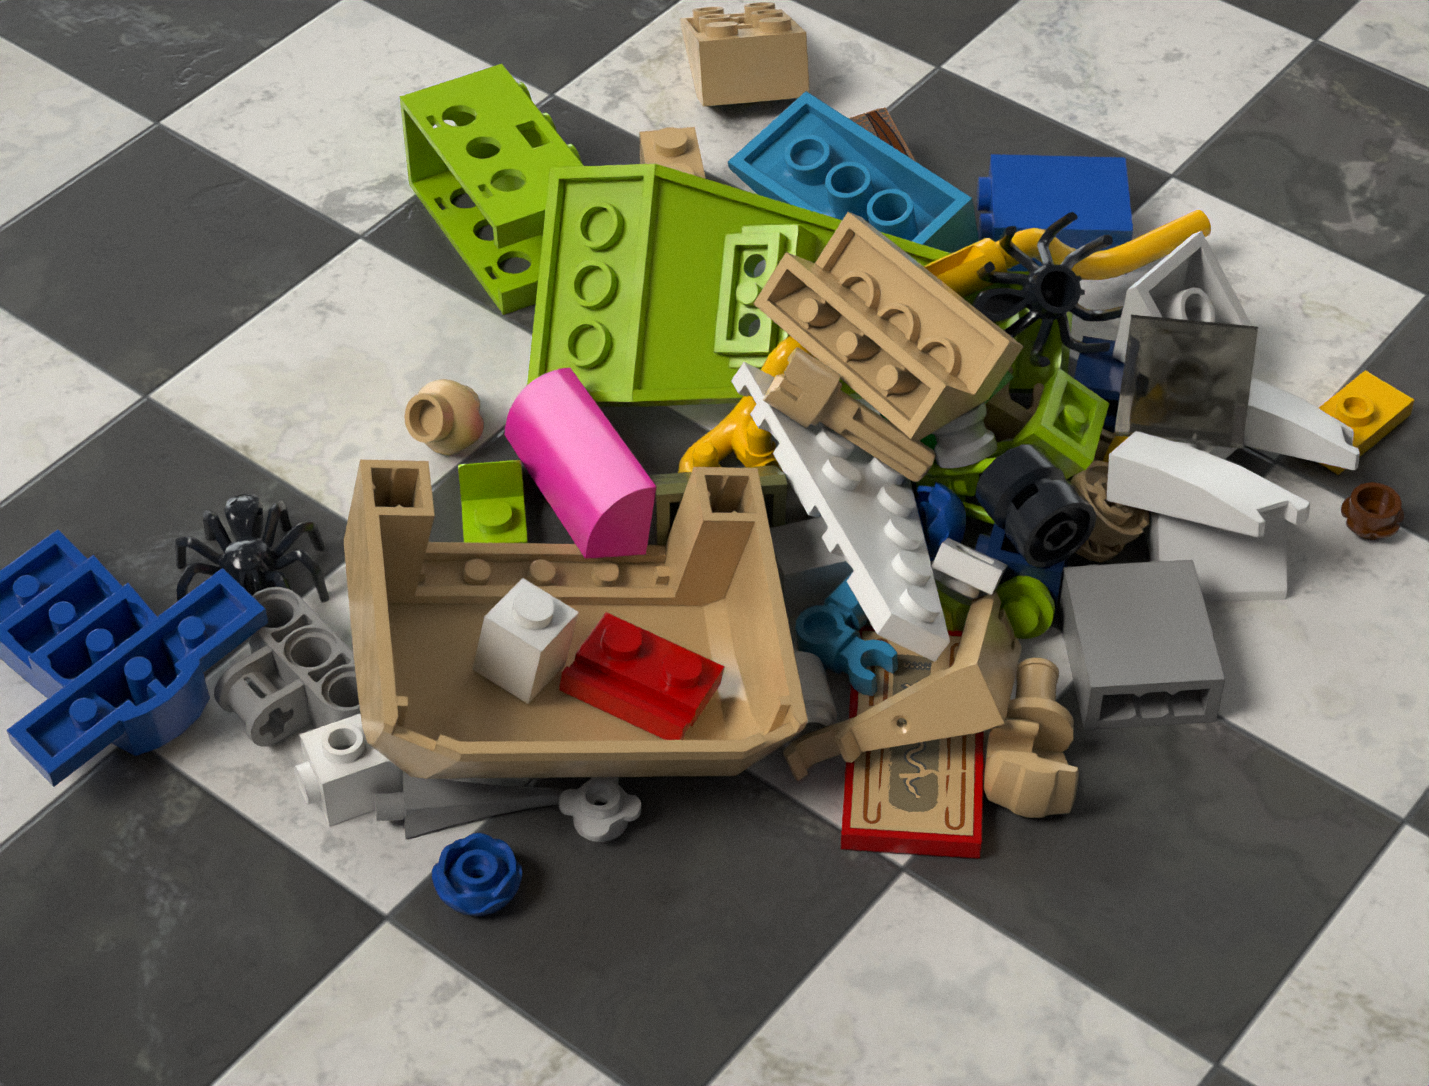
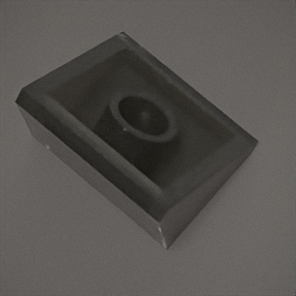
(1187, 381)

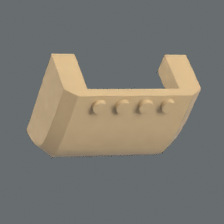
(424, 607)

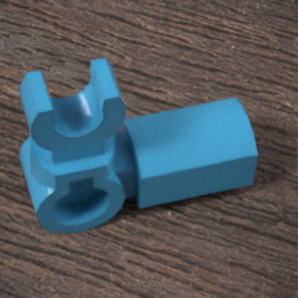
(835, 638)

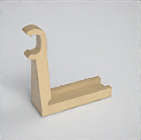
(946, 704)

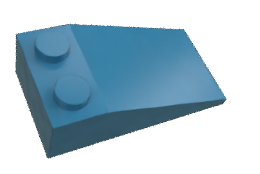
(837, 167)

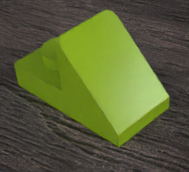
(1066, 423)
(493, 502)

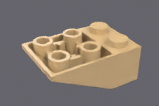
(745, 54)

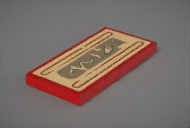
(914, 794)

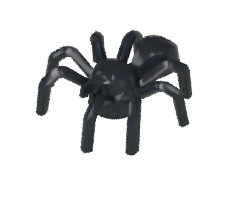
(1046, 292)
(249, 558)

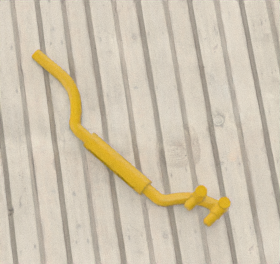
(958, 271)

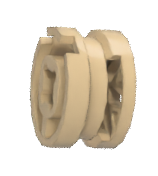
(1114, 523)

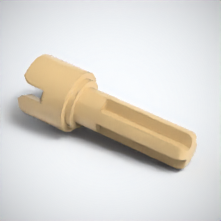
(812, 394)

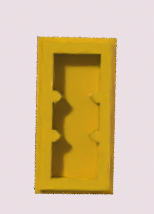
(1369, 409)

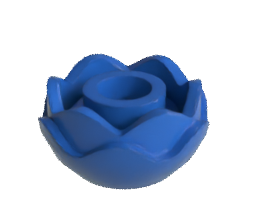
(940, 516)
(472, 857)

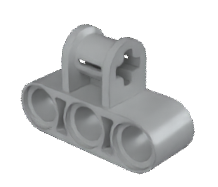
(296, 673)

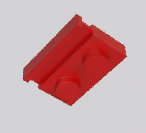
(641, 678)

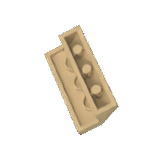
(889, 328)

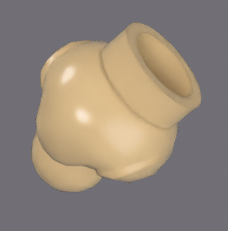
(445, 416)

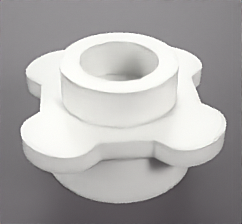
(603, 821)

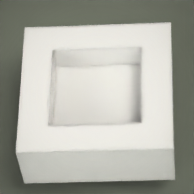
(967, 569)

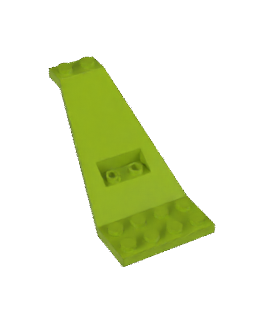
(657, 285)

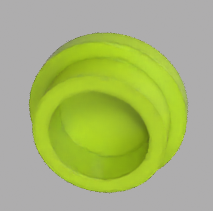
(1027, 606)

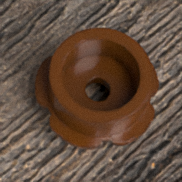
(1373, 511)

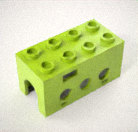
(499, 158)

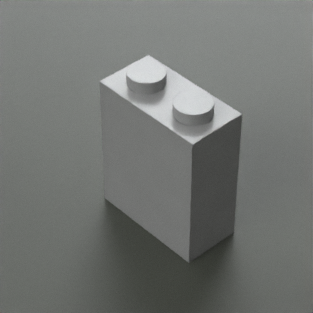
(1140, 645)

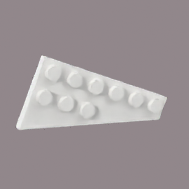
(868, 521)

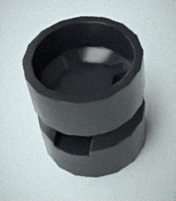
(1035, 505)

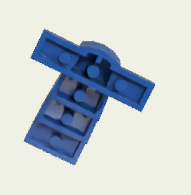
(107, 657)

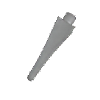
(442, 803)

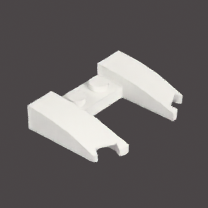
(1205, 488)

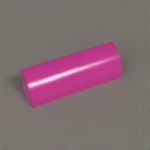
(582, 466)

